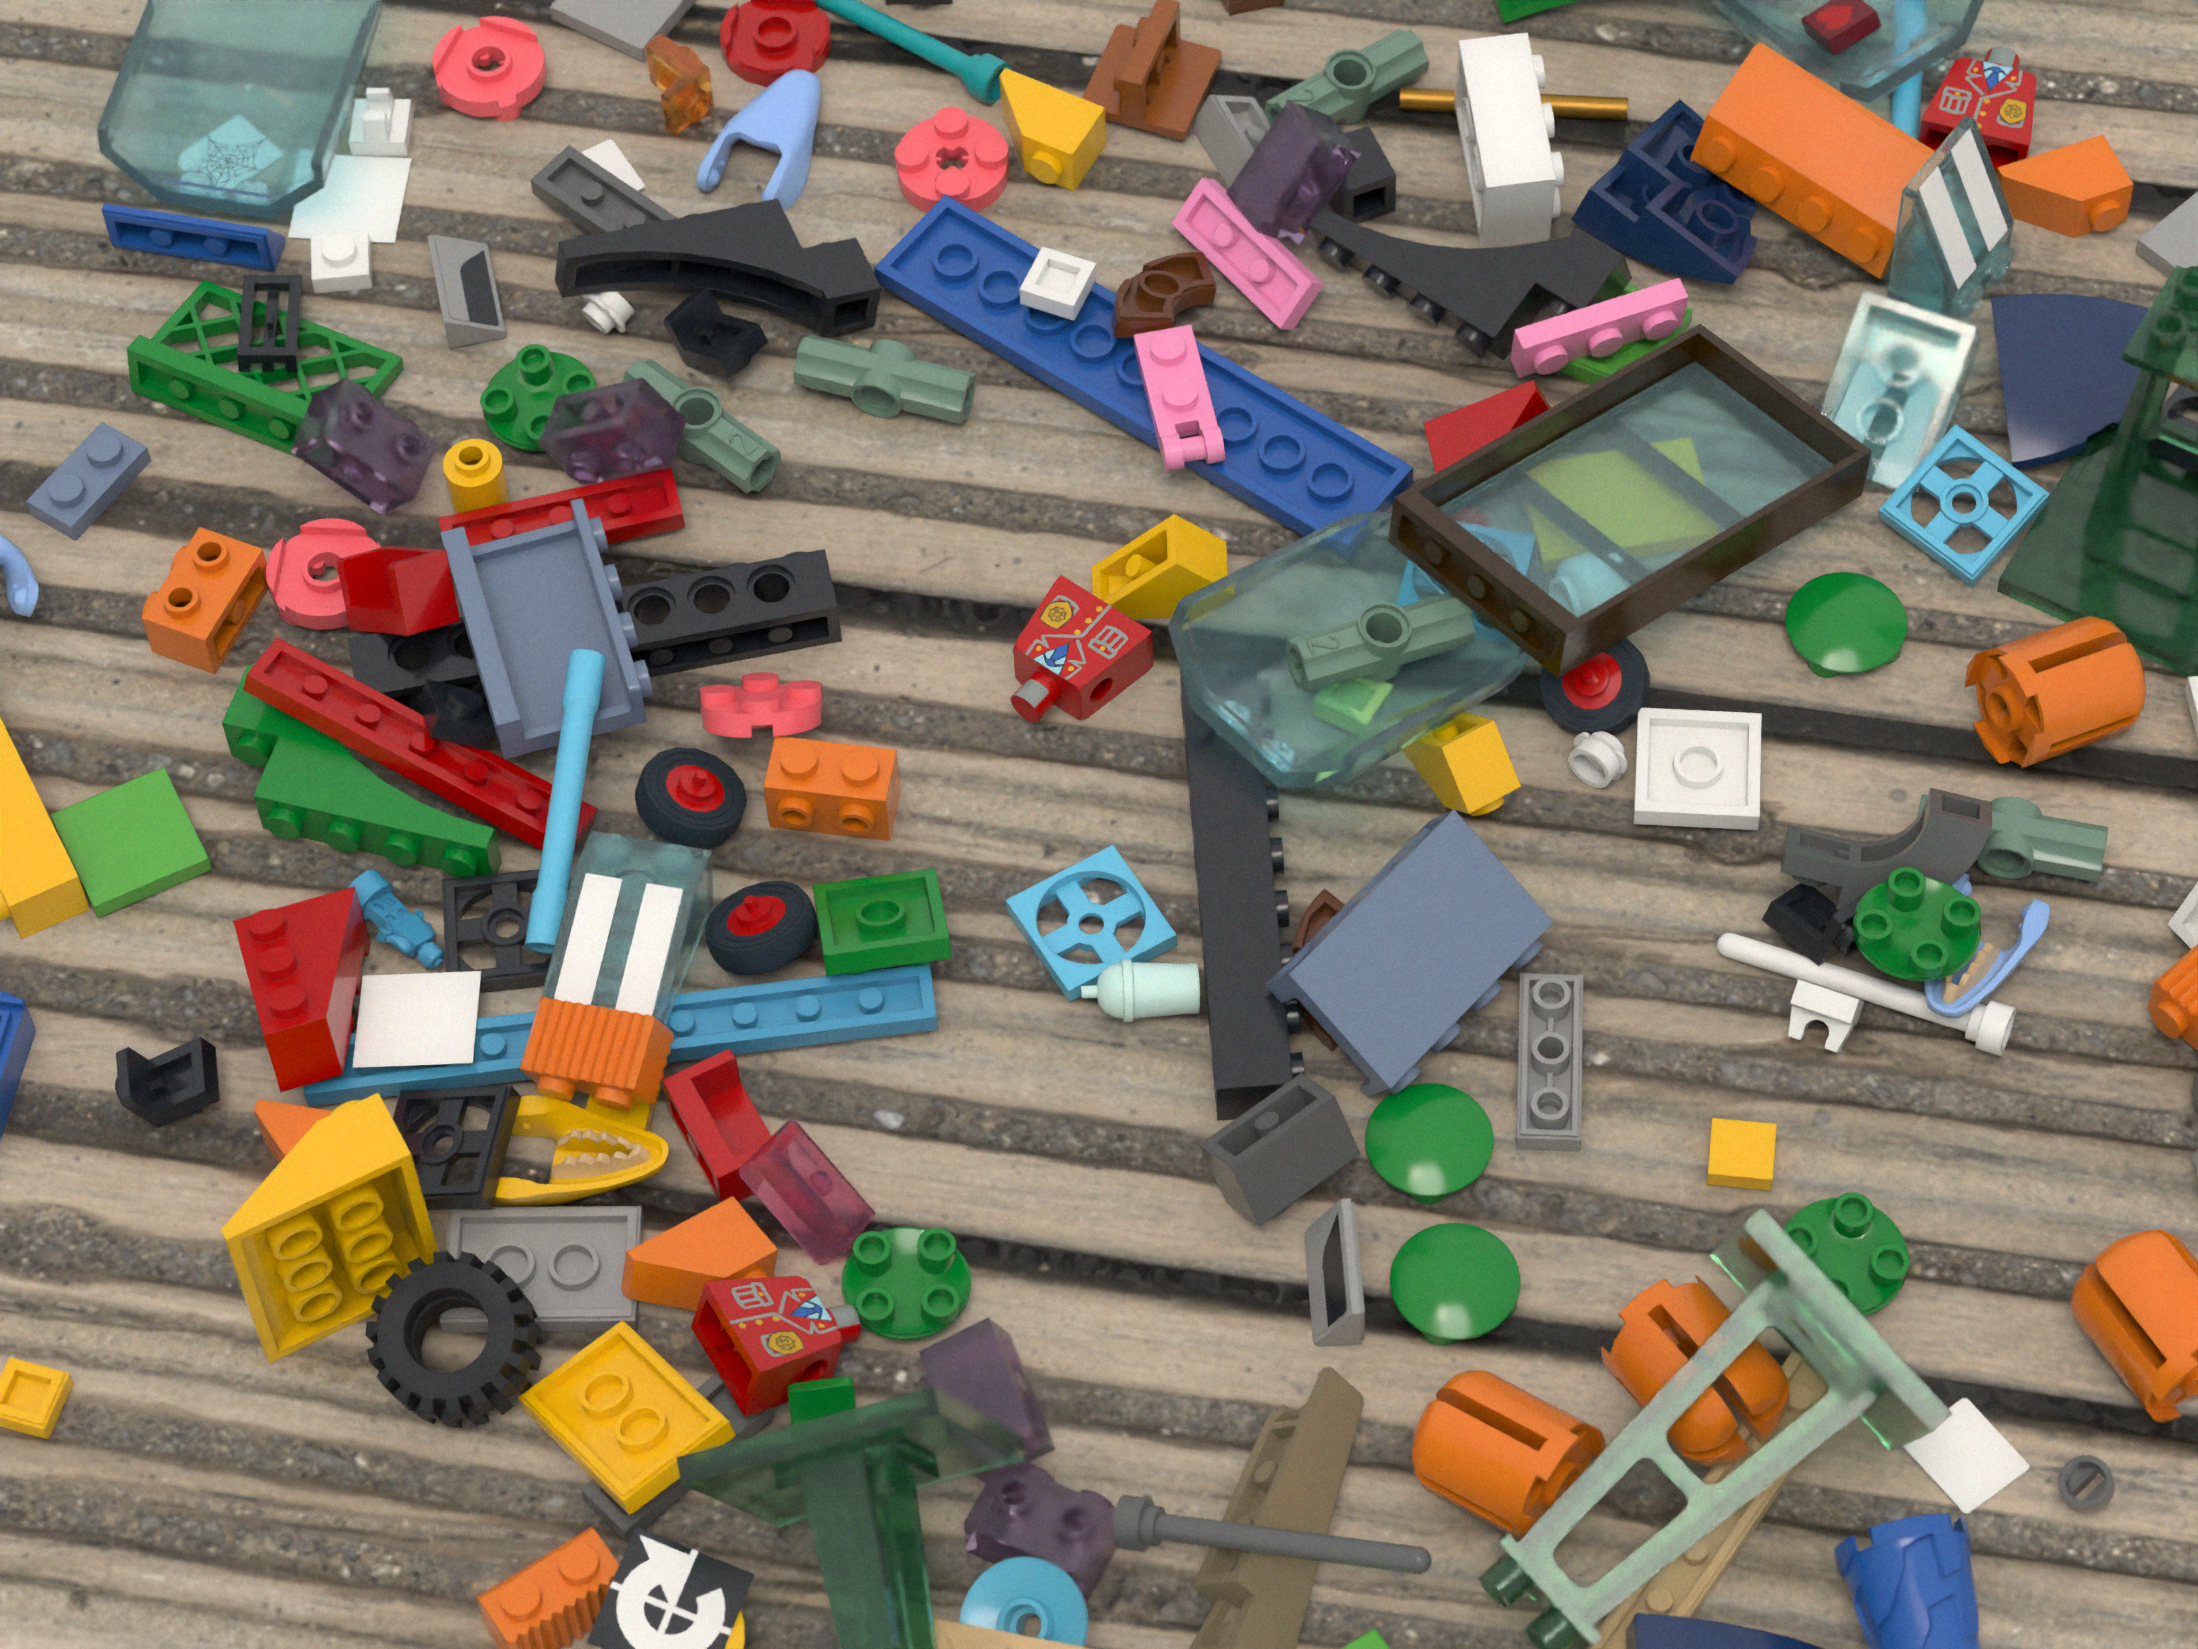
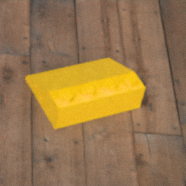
(329, 1229)

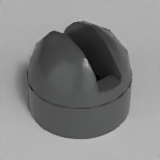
(2078, 1475)

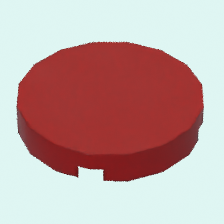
(774, 37)

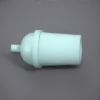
(1146, 990)

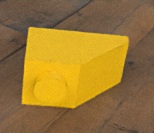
(1052, 129)
(1160, 569)
(1465, 764)

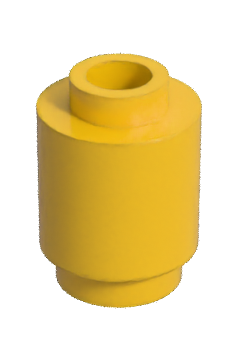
(475, 475)

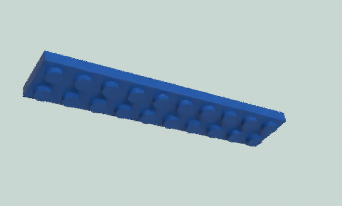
(1275, 447)

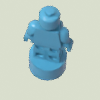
(395, 923)

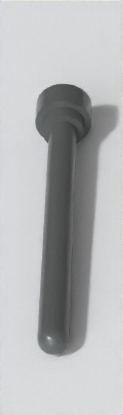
(1142, 1524)

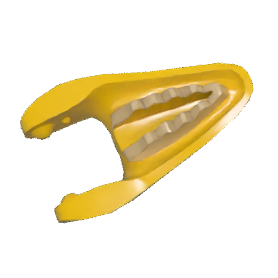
(589, 1154)

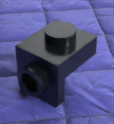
(710, 338)
(456, 714)
(1812, 923)
(169, 1083)

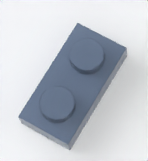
(88, 481)

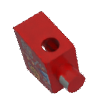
(1992, 95)
(1077, 654)
(770, 1336)

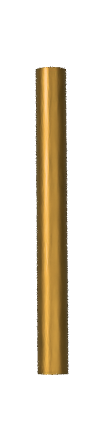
(1562, 105)

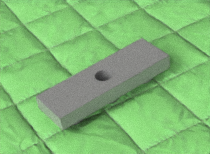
(1549, 1088)

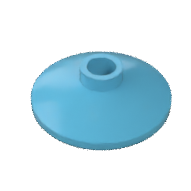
(1024, 1588)

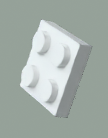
(1698, 768)

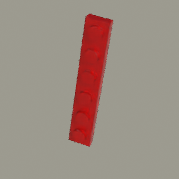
(401, 742)

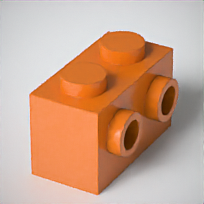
(205, 600)
(832, 788)

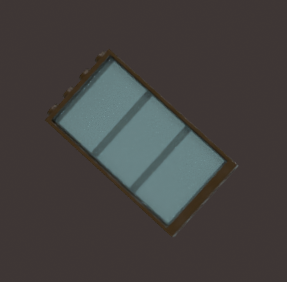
(1628, 499)

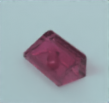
(807, 1193)

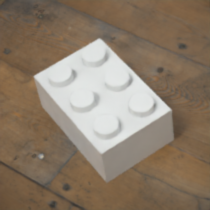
(1507, 140)

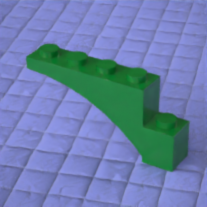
(329, 797)

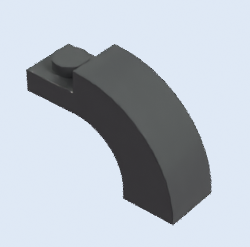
(1938, 843)

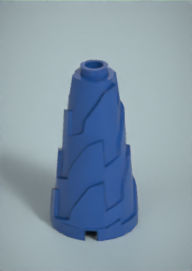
(1913, 1584)

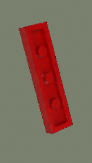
(626, 506)

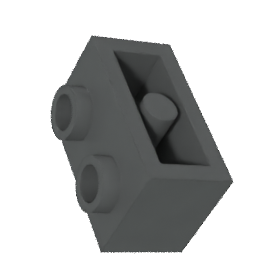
(1280, 1149)

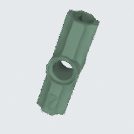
(1357, 78)
(885, 378)
(710, 432)
(1351, 647)
(2029, 842)

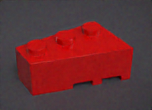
(304, 982)

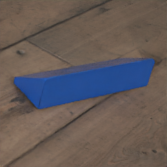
(193, 237)

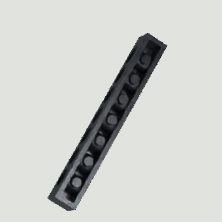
(681, 641)

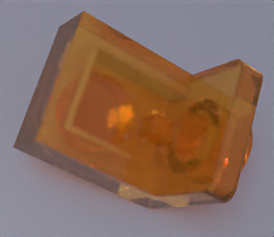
(683, 81)

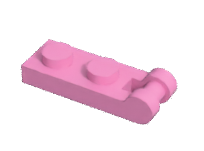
(1178, 397)

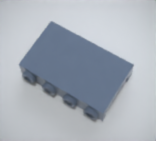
(525, 611)
(1414, 952)

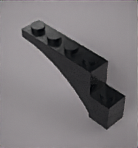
(736, 254)
(1477, 289)

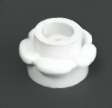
(607, 311)
(1597, 758)

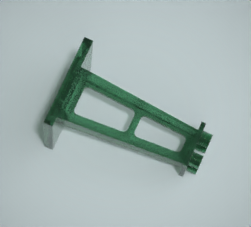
(2122, 521)
(1829, 1335)
(859, 1490)

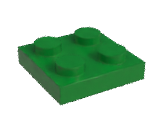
(881, 922)

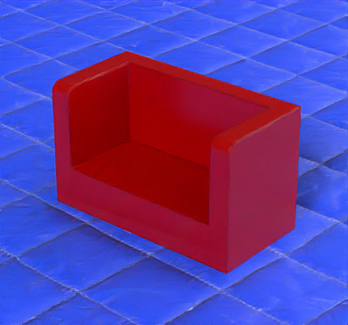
(398, 590)
(716, 1121)

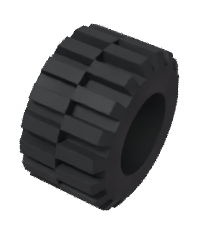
(417, 1303)

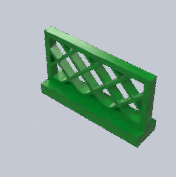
(242, 399)

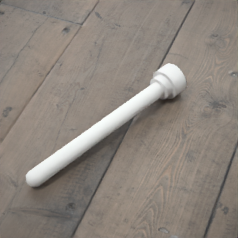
(1984, 1024)

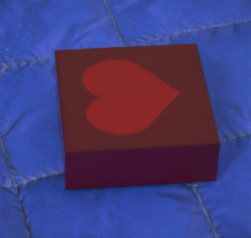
(1841, 24)

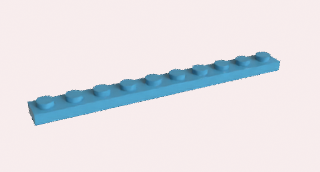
(702, 1025)

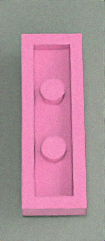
(1249, 259)
(1599, 328)

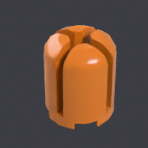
(2056, 690)
(2144, 1317)
(1658, 1338)
(1499, 1450)

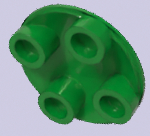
(525, 391)
(1846, 624)
(1917, 927)
(1429, 1141)
(1853, 1249)
(906, 1281)
(1454, 1282)

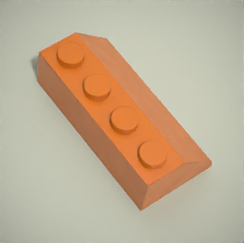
(1811, 156)

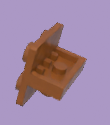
(1152, 75)

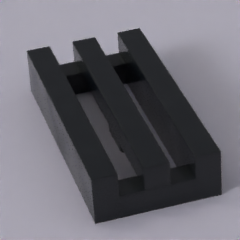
(269, 353)

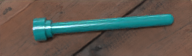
(977, 72)

